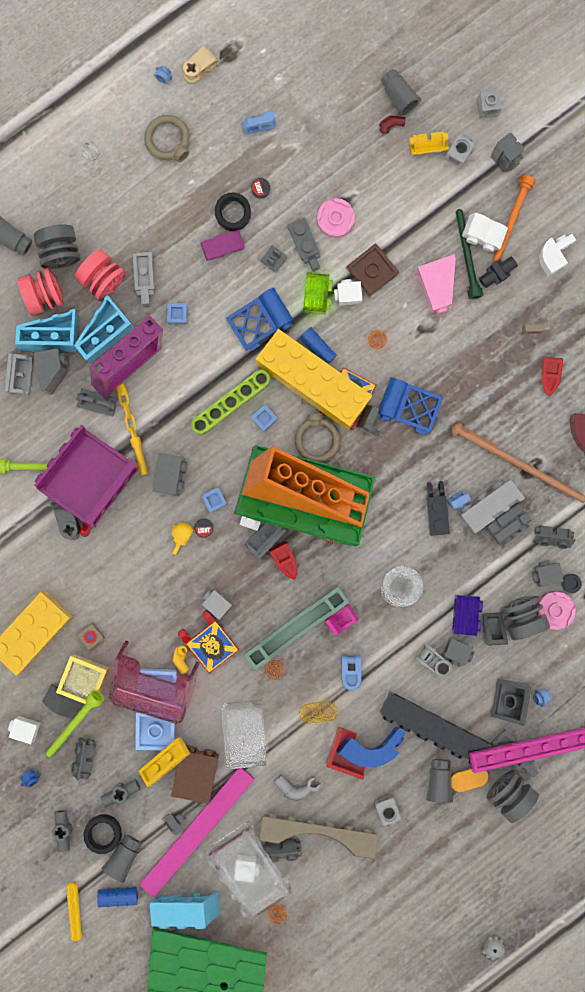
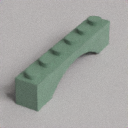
(296, 627)

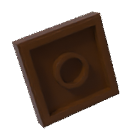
(372, 269)

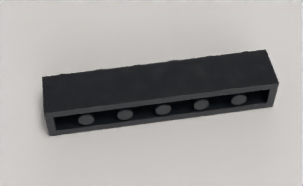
(431, 727)

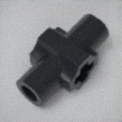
(498, 272)

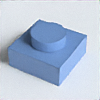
(177, 313)
(264, 417)
(214, 499)
(459, 500)

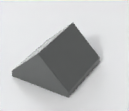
(511, 701)

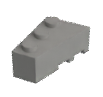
(490, 505)

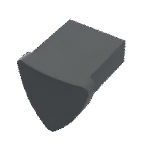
(367, 419)

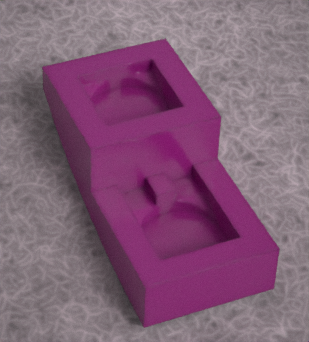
(222, 245)

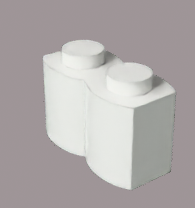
(484, 232)

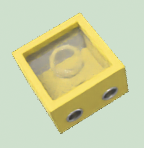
(81, 678)

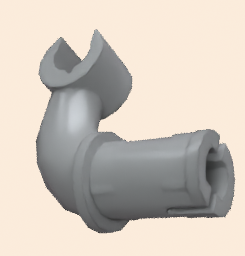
(291, 791)

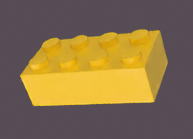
(32, 632)

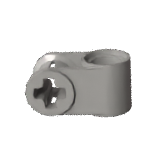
(433, 660)

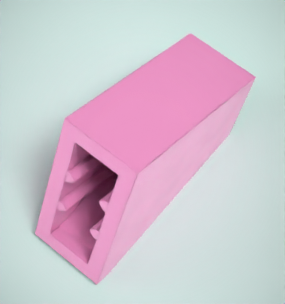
(438, 282)

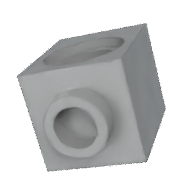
(489, 104)
(454, 156)
(216, 603)
(387, 802)

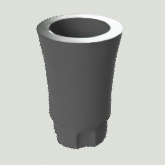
(400, 92)
(13, 238)
(440, 782)
(122, 859)

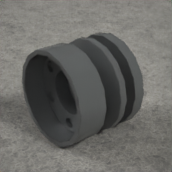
(57, 246)
(524, 615)
(512, 796)

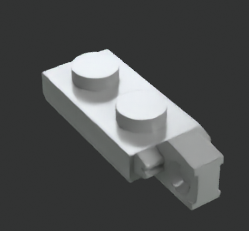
(144, 276)

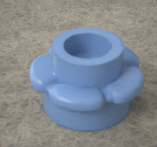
(163, 74)
(541, 697)

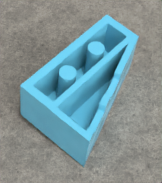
(103, 331)
(50, 333)
(184, 911)

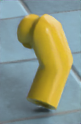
(179, 657)

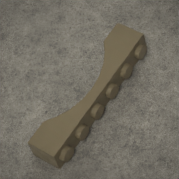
(360, 844)

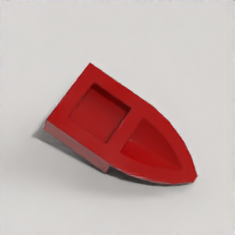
(551, 374)
(284, 560)

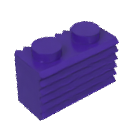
(466, 615)

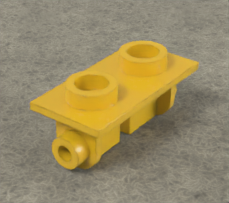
(420, 144)

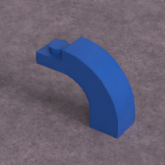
(375, 756)

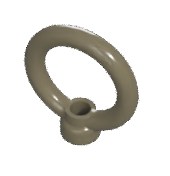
(179, 151)
(314, 420)

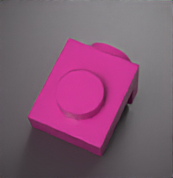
(342, 619)

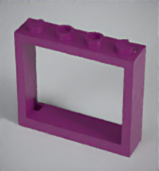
(126, 356)

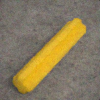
(74, 911)

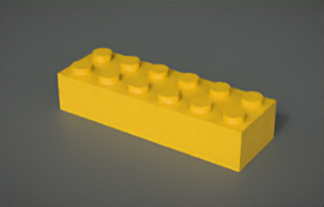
(313, 379)

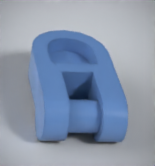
(257, 124)
(351, 678)

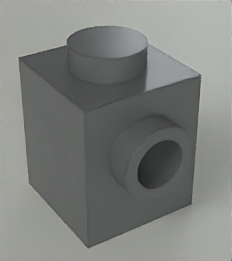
(547, 573)
(458, 652)

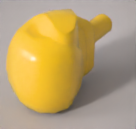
(181, 534)

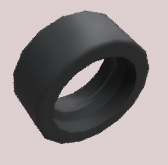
(232, 197)
(102, 849)

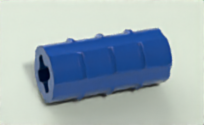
(317, 345)
(117, 897)

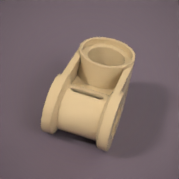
(201, 62)

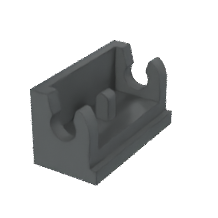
(264, 539)

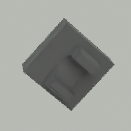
(274, 259)
(173, 822)

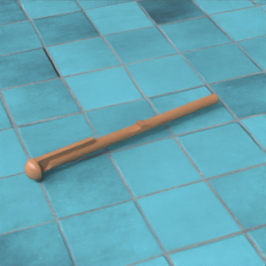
(493, 448)

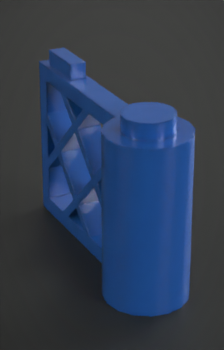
(274, 312)
(394, 402)

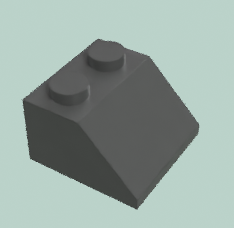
(51, 369)

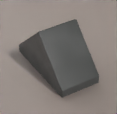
(494, 629)
(61, 704)

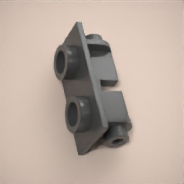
(95, 402)
(562, 539)
(81, 766)
(288, 851)

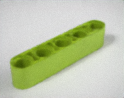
(227, 411)

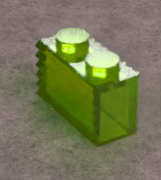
(316, 293)

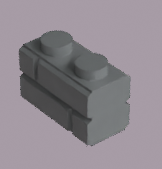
(507, 153)
(508, 523)

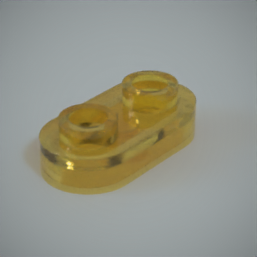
(318, 712)

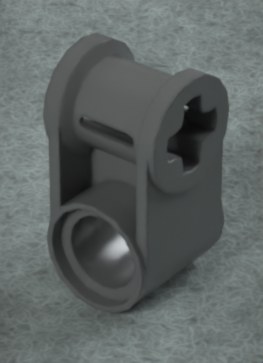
(65, 521)

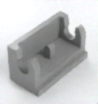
(18, 374)

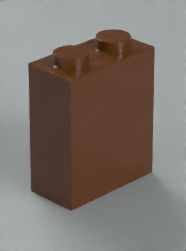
(196, 775)

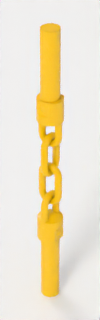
(135, 441)

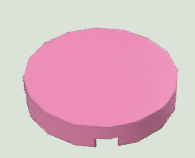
(335, 217)
(558, 609)

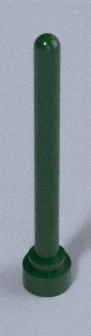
(474, 289)

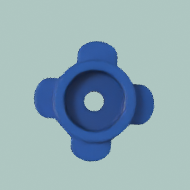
(30, 778)

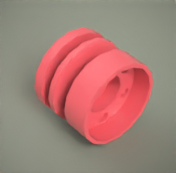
(100, 274)
(40, 291)

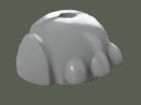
(490, 945)

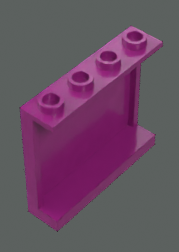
(86, 476)

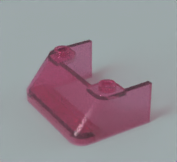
(148, 693)

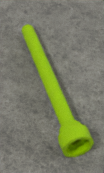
(7, 466)
(93, 700)

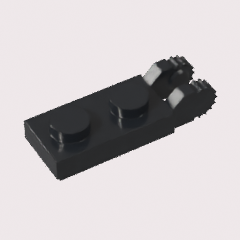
(437, 510)

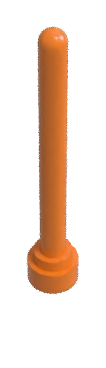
(526, 183)

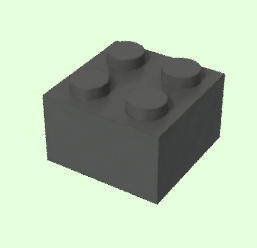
(169, 474)

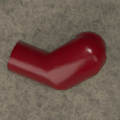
(390, 121)

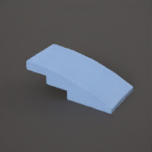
(151, 731)

